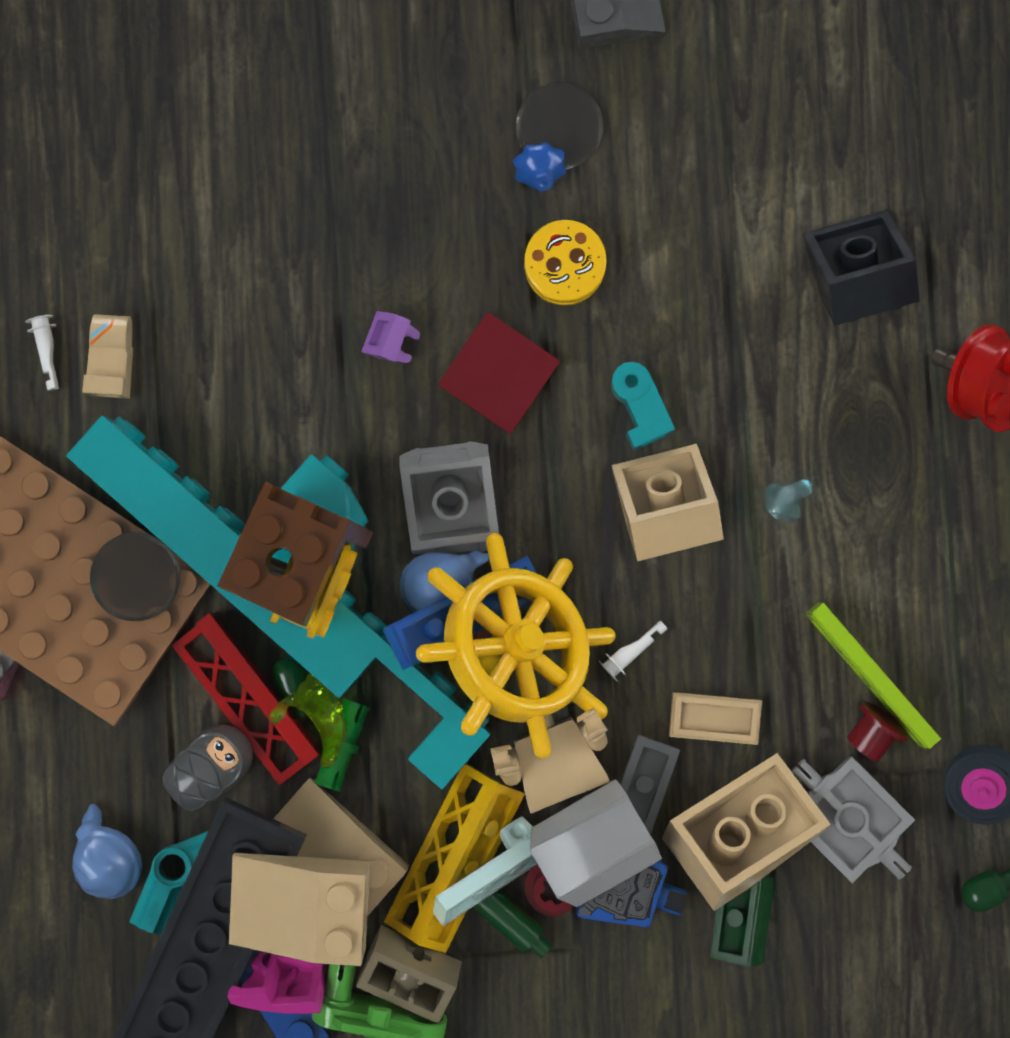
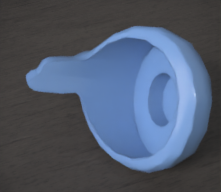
(415, 586)
(104, 858)

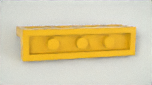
(473, 847)

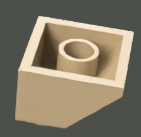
(668, 502)

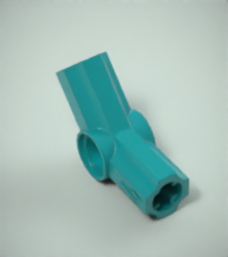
(162, 890)

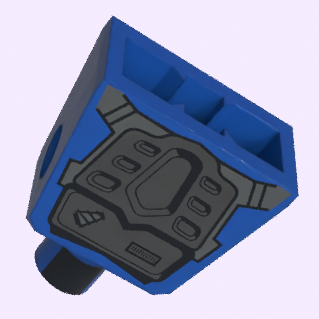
(636, 899)

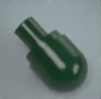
(286, 677)
(986, 890)

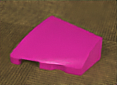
(282, 985)

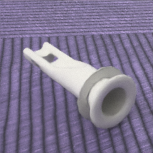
(45, 346)
(628, 653)

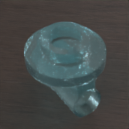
(782, 500)

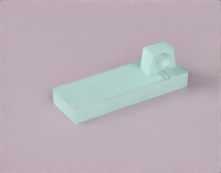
(491, 876)

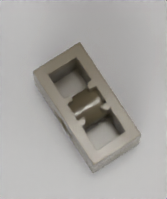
(409, 974)

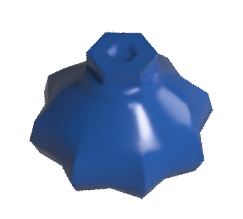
(539, 166)

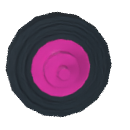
(979, 784)

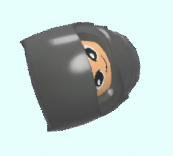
(208, 766)

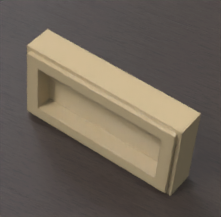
(715, 718)

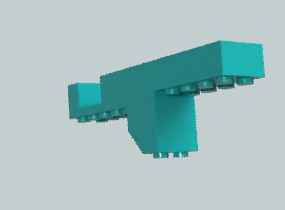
(205, 538)

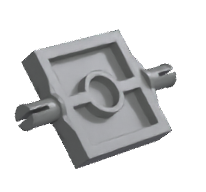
(861, 817)

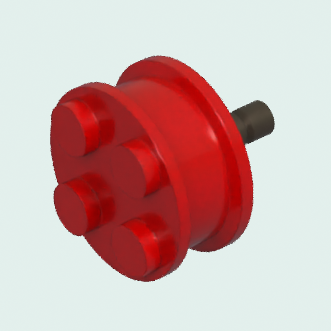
(980, 377)

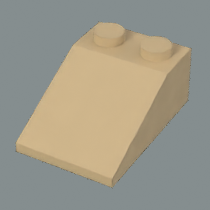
(744, 831)
(340, 835)
(300, 907)

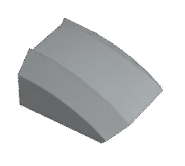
(449, 498)
(592, 845)

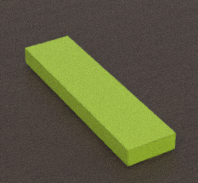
(872, 676)

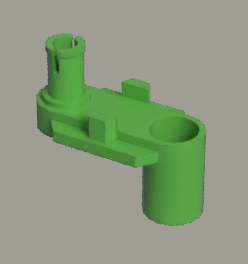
(369, 1014)

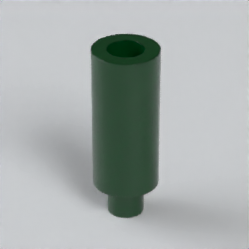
(513, 923)

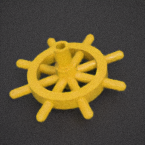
(516, 644)

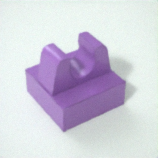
(387, 336)

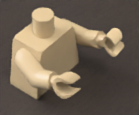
(568, 769)

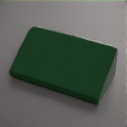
(743, 926)

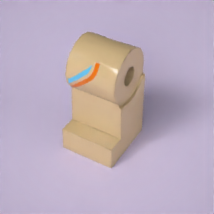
(109, 357)

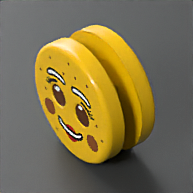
(565, 262)

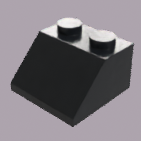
(862, 267)

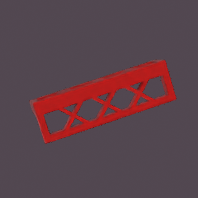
(254, 684)

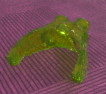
(323, 710)

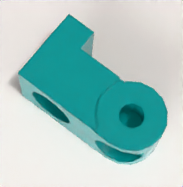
(636, 389)

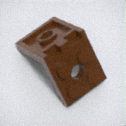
(308, 533)

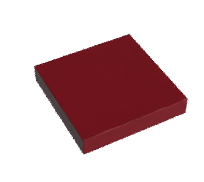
(498, 373)

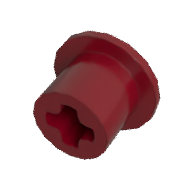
(875, 732)
(541, 895)

